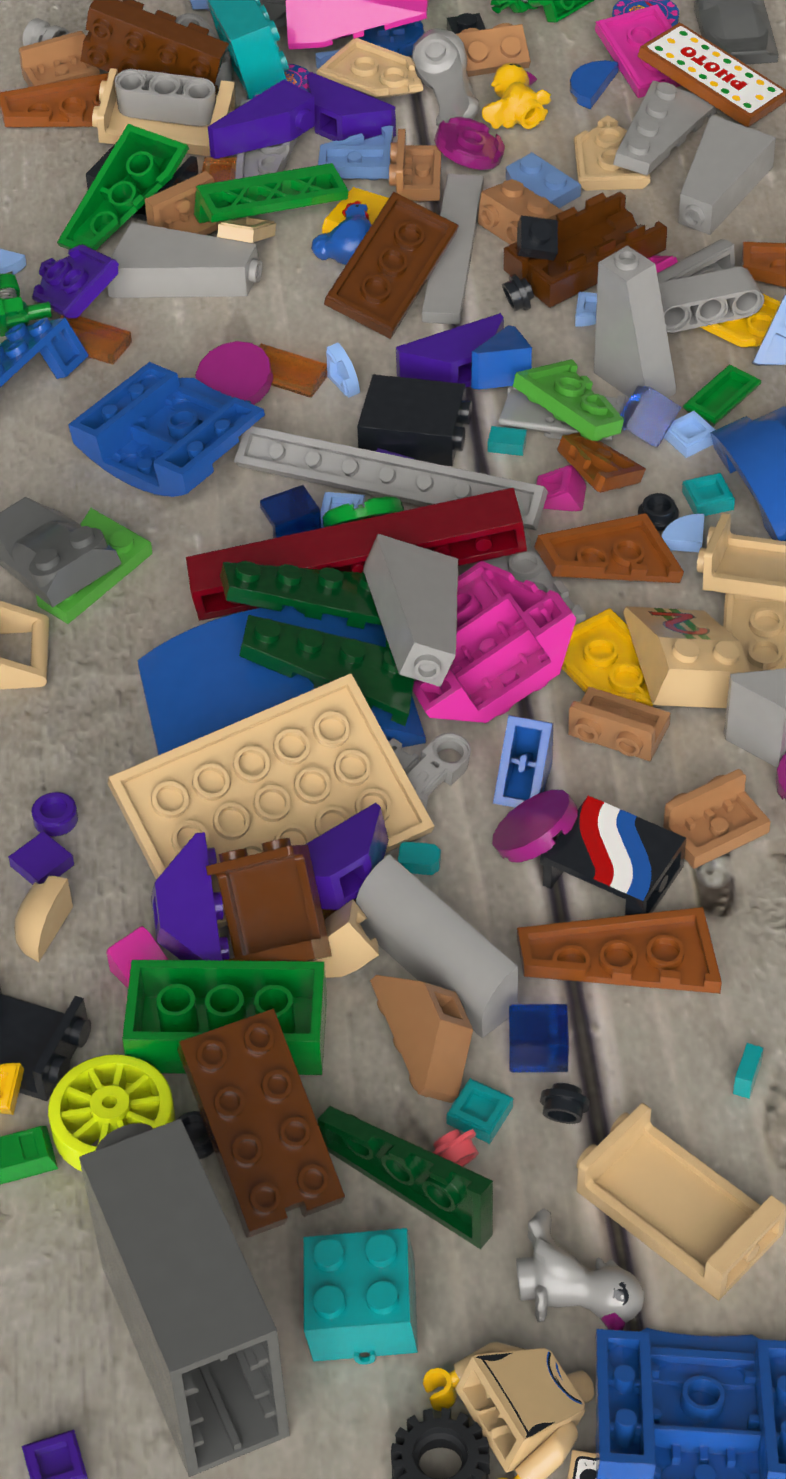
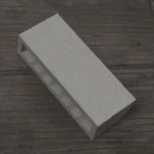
(437, 944)

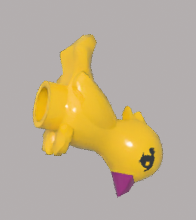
(518, 101)

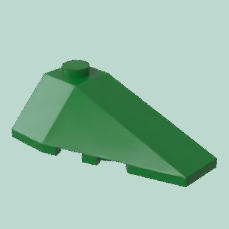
(131, 173)

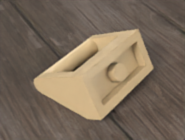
(21, 620)

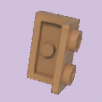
(494, 47)
(55, 60)
(415, 170)
(505, 203)
(176, 205)
(618, 723)
(715, 818)

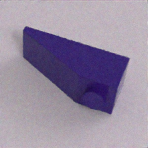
(264, 121)

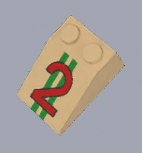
(684, 656)

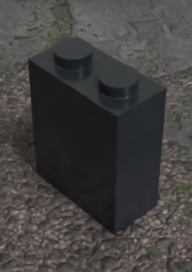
(415, 418)

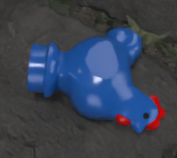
(345, 237)

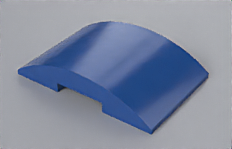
(203, 684)

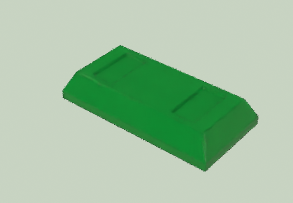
(722, 394)
(26, 1154)

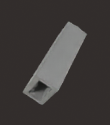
(723, 172)
(182, 264)
(631, 326)
(416, 606)

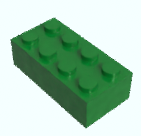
(191, 997)

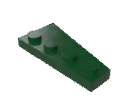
(305, 589)
(327, 658)
(419, 1177)

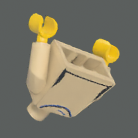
(520, 1403)

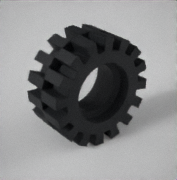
(440, 1433)

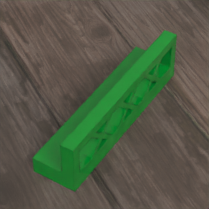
(268, 193)

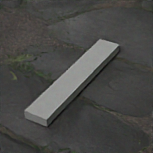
(449, 279)

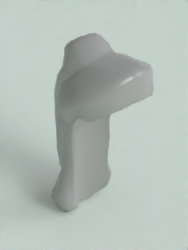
(442, 66)

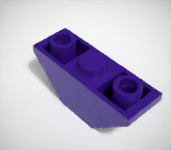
(347, 112)
(447, 353)
(347, 856)
(187, 907)

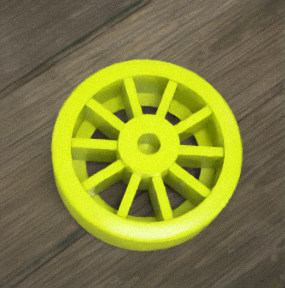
(104, 1097)

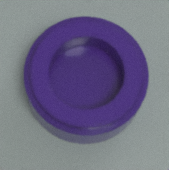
(54, 814)

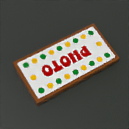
(713, 74)

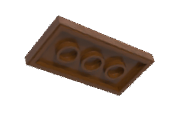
(391, 265)

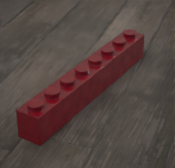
(462, 528)

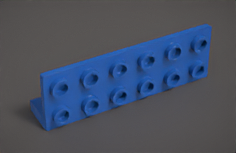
(51, 338)

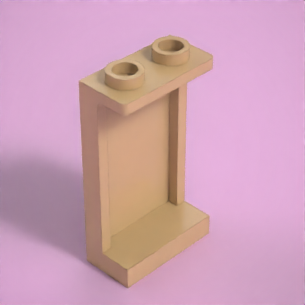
(112, 122)
(742, 563)
(677, 1203)

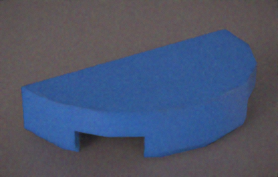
(591, 80)

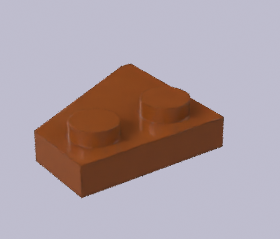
(599, 463)

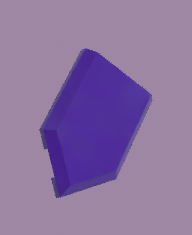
(74, 280)

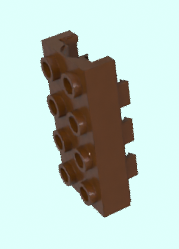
(132, 38)
(583, 242)
(260, 1122)

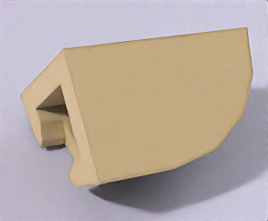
(42, 915)
(347, 942)

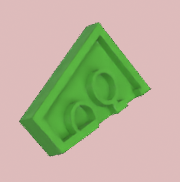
(570, 399)
(131, 551)

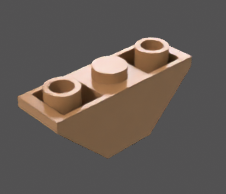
(428, 1032)

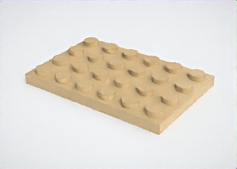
(271, 779)

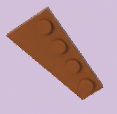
(53, 104)
(628, 950)

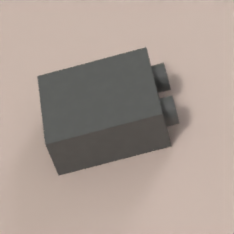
(186, 1294)

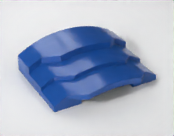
(162, 430)
(759, 456)
(689, 1406)

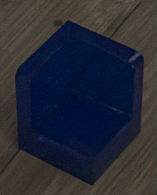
(649, 415)
(291, 512)
(538, 1038)

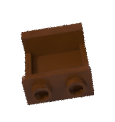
(272, 903)

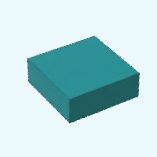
(708, 494)
(479, 1109)

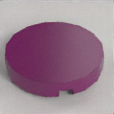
(469, 143)
(237, 371)
(533, 824)

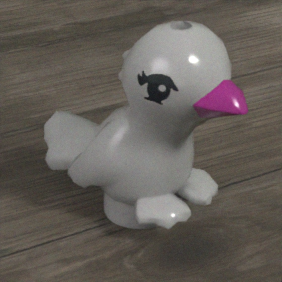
(561, 1281)

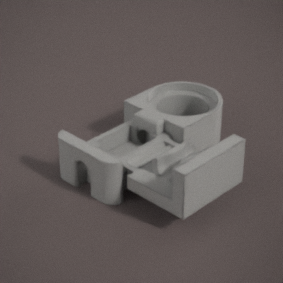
(431, 769)

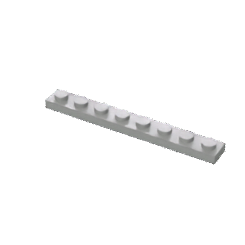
(376, 472)

